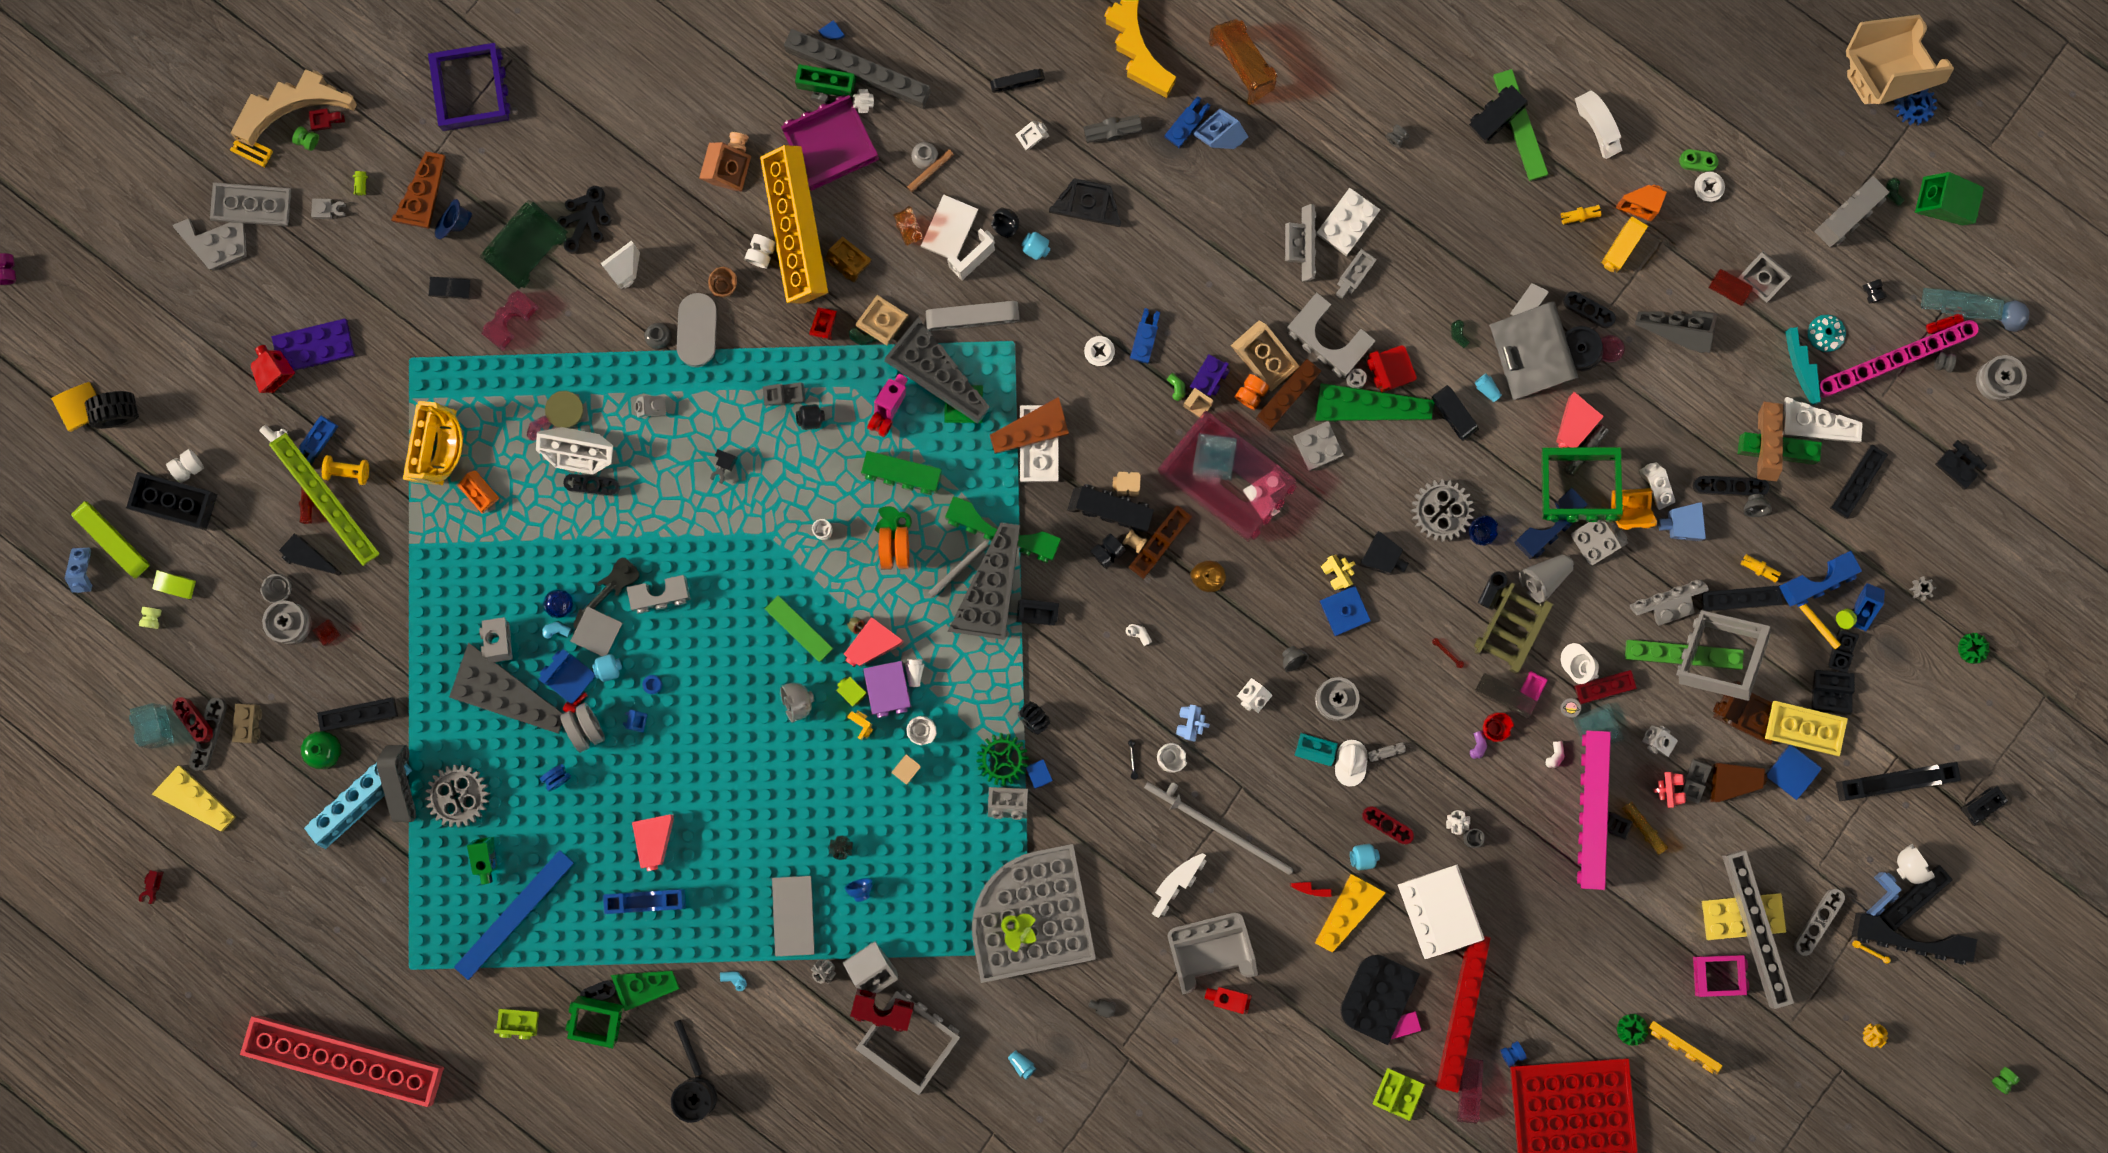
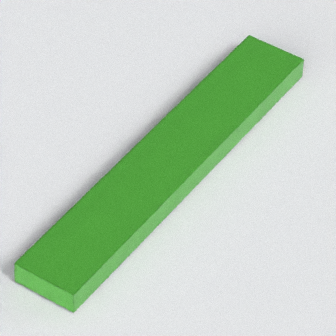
(1523, 132)

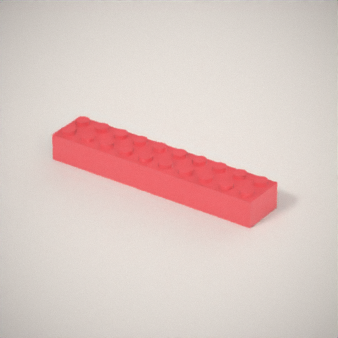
(342, 1060)

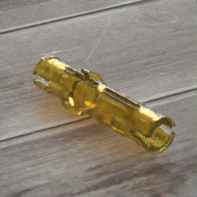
(1645, 828)

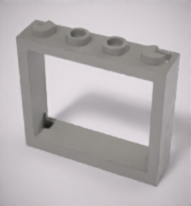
(1732, 625)
(893, 1070)

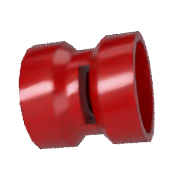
(880, 424)

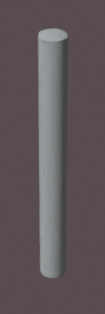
(958, 569)

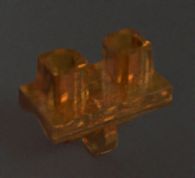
(908, 226)

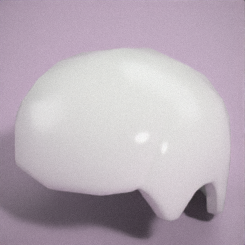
(921, 730)
(1171, 758)

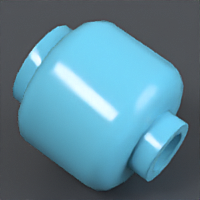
(1035, 245)
(607, 667)
(1364, 857)

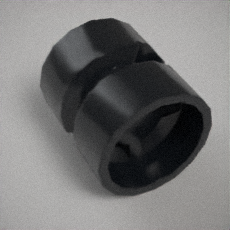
(1108, 551)

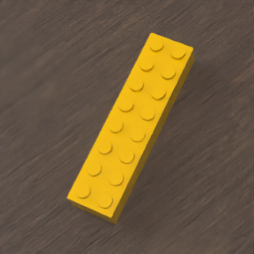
(794, 224)

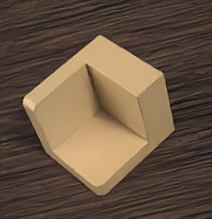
(1198, 402)
(906, 769)

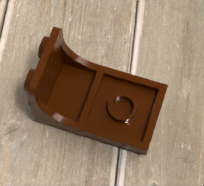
(1746, 716)

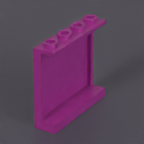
(831, 141)

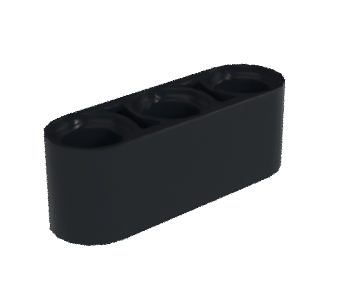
(1455, 413)

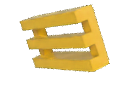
(266, 157)

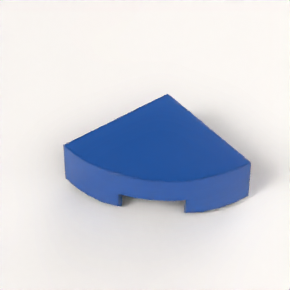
(831, 31)

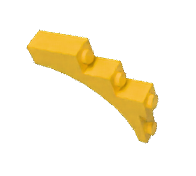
(1144, 68)

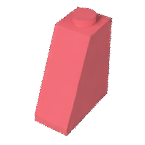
(1577, 422)
(871, 643)
(652, 840)

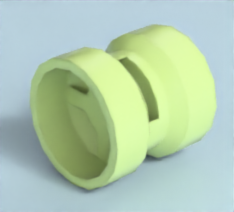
(150, 617)

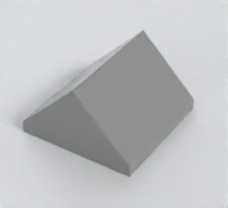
(1765, 276)

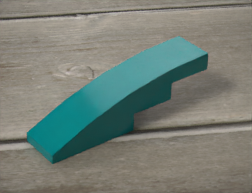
(1805, 372)

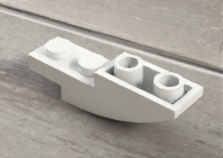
(1180, 876)

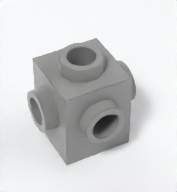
(1659, 740)

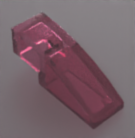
(1470, 1091)

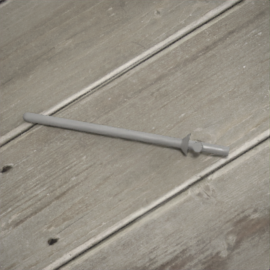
(1177, 803)

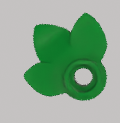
(891, 517)

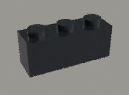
(1498, 113)

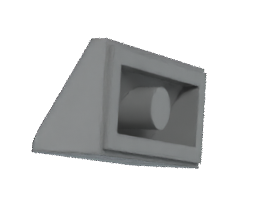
(1532, 298)

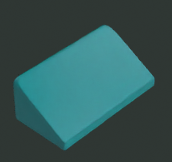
(1316, 749)

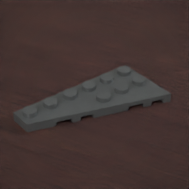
(498, 691)

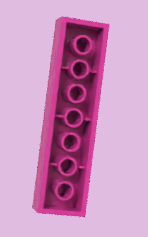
(1595, 811)

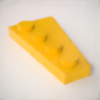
(1350, 908)
(1691, 1052)

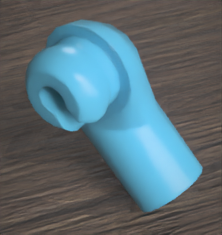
(554, 628)
(736, 978)

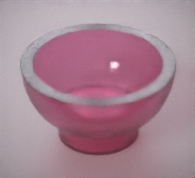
(1613, 348)

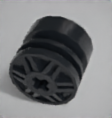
(685, 1106)

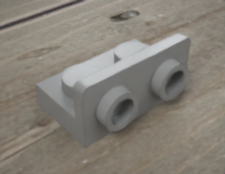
(1007, 803)

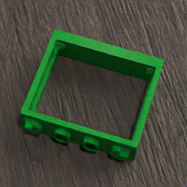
(1581, 454)

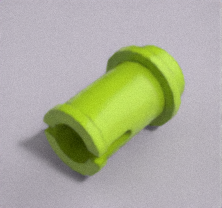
(360, 183)

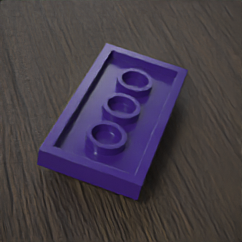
(315, 344)

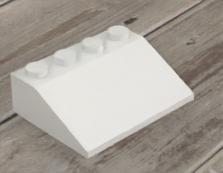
(1441, 911)

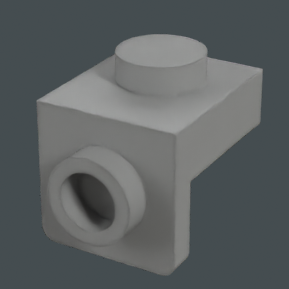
(650, 406)

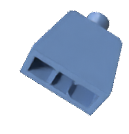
(1685, 523)

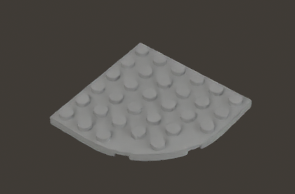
(1050, 891)

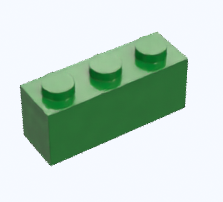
(825, 81)

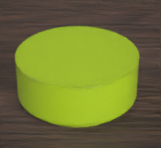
(1846, 618)

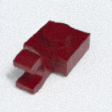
(322, 119)
(152, 882)

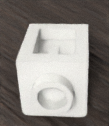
(1032, 134)

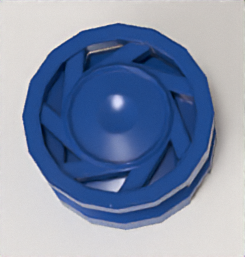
(555, 777)

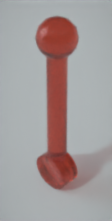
(1459, 664)

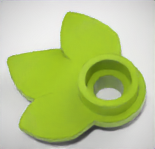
(1020, 932)

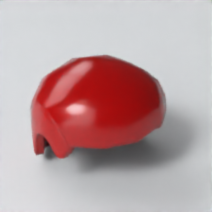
(1497, 726)

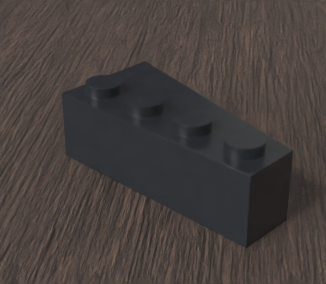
(1111, 508)

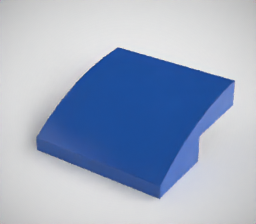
(1793, 771)

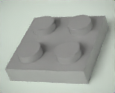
(1318, 446)

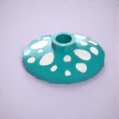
(1823, 341)

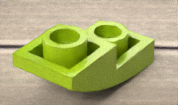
(174, 585)

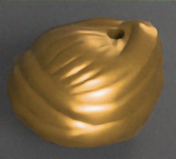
(1208, 576)

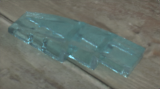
(1962, 303)

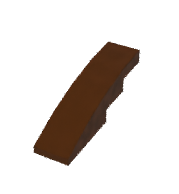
(1160, 542)

